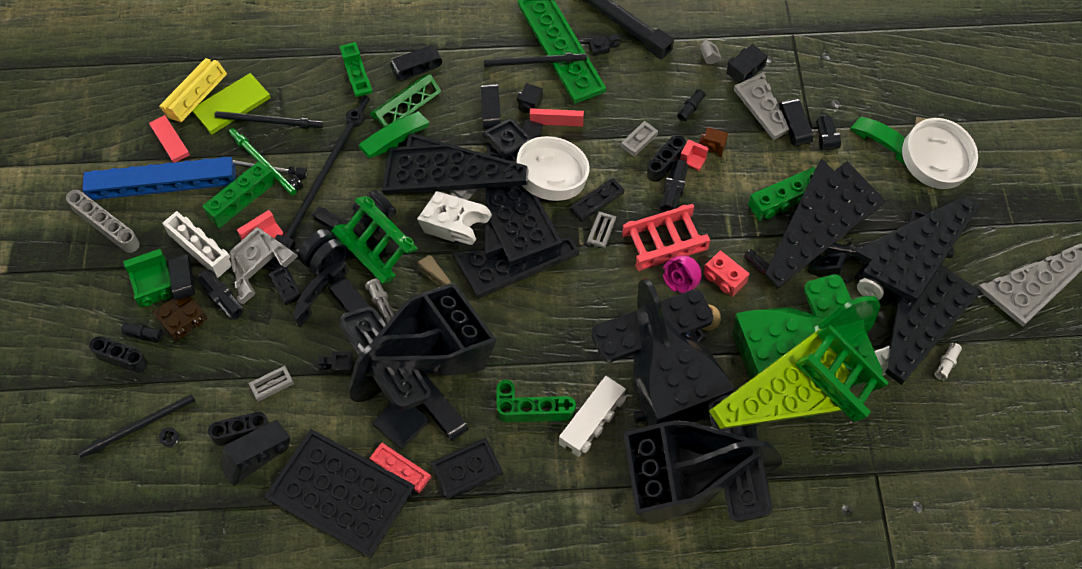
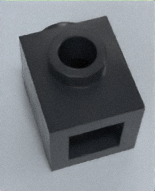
(530, 98)

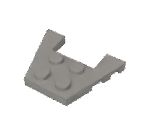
(252, 255)

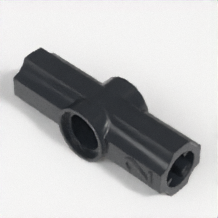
(674, 185)
(220, 294)

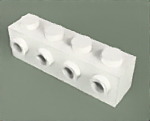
(197, 244)

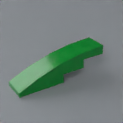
(393, 134)

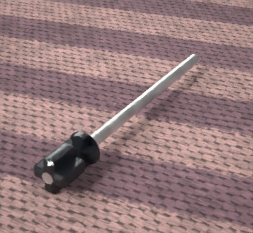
(299, 172)

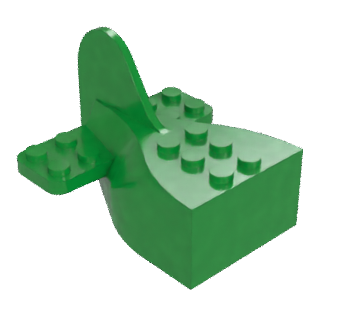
(770, 333)

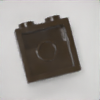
(180, 316)

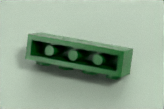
(780, 195)

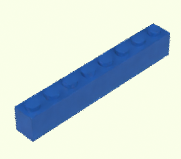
(159, 178)

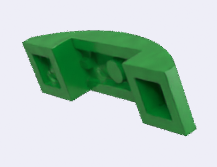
(355, 69)
(880, 133)

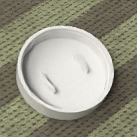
(940, 153)
(555, 168)

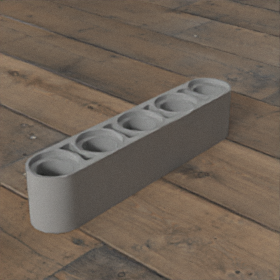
(102, 221)

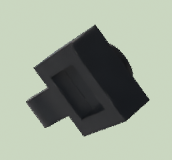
(601, 45)
(339, 362)

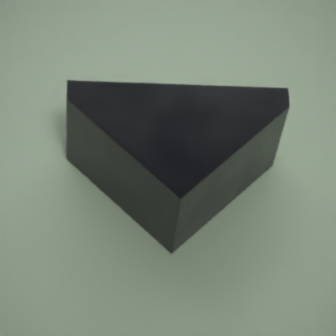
(827, 264)

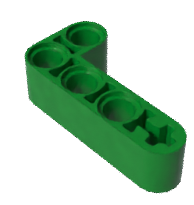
(534, 403)

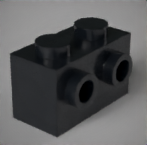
(746, 64)

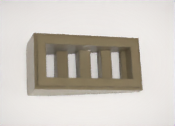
(432, 270)

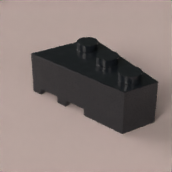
(253, 451)

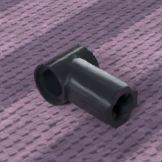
(827, 133)

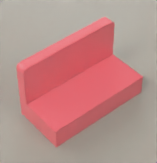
(265, 222)

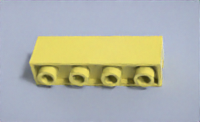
(193, 90)

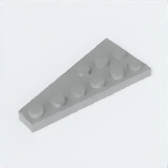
(1035, 285)

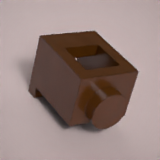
(714, 140)

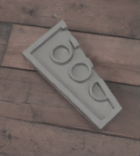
(759, 100)

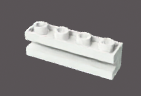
(592, 416)

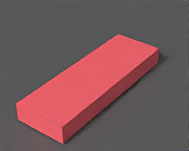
(557, 117)
(169, 139)
(400, 466)

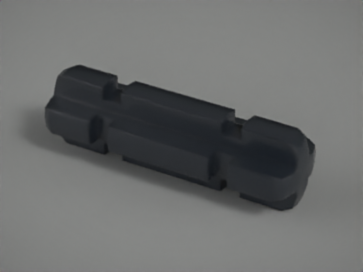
(757, 261)

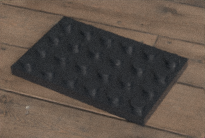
(340, 493)

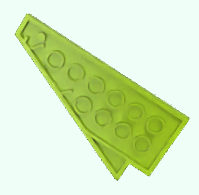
(780, 391)

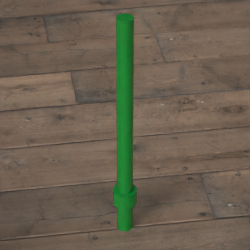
(243, 142)

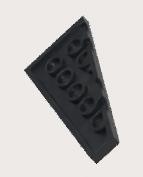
(495, 272)

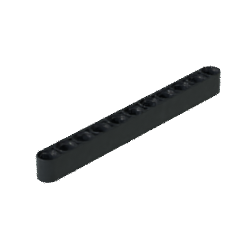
(437, 406)

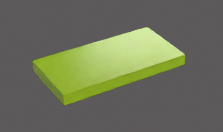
(236, 98)

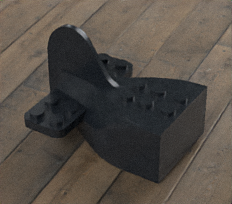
(427, 334)
(670, 370)
(686, 464)

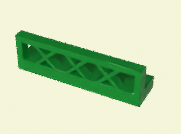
(403, 95)

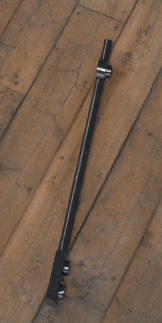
(352, 122)

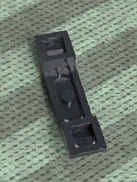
(315, 288)

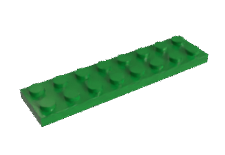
(558, 39)

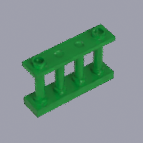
(362, 251)
(831, 385)

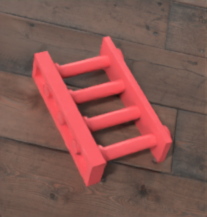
(662, 253)

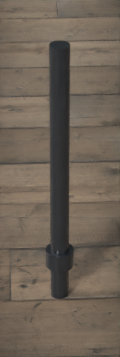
(568, 58)
(303, 122)
(99, 444)

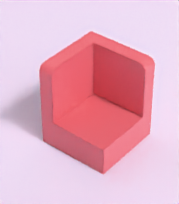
(694, 154)

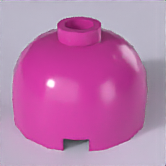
(682, 273)

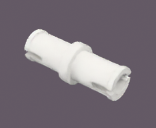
(948, 361)

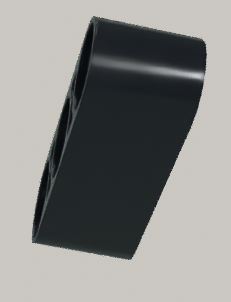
(416, 63)
(490, 105)
(799, 127)
(664, 165)
(181, 277)
(112, 348)
(230, 425)

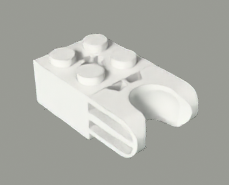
(452, 217)

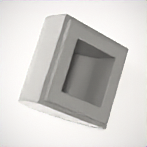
(710, 52)

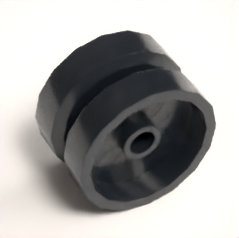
(321, 251)

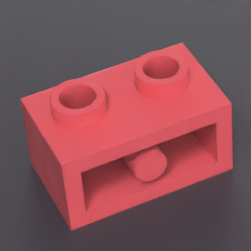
(726, 273)

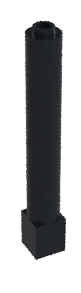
(655, 40)

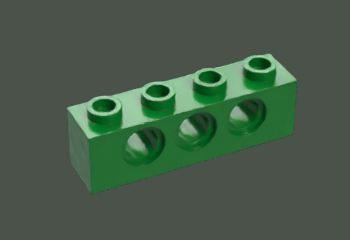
(239, 194)

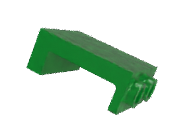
(149, 277)

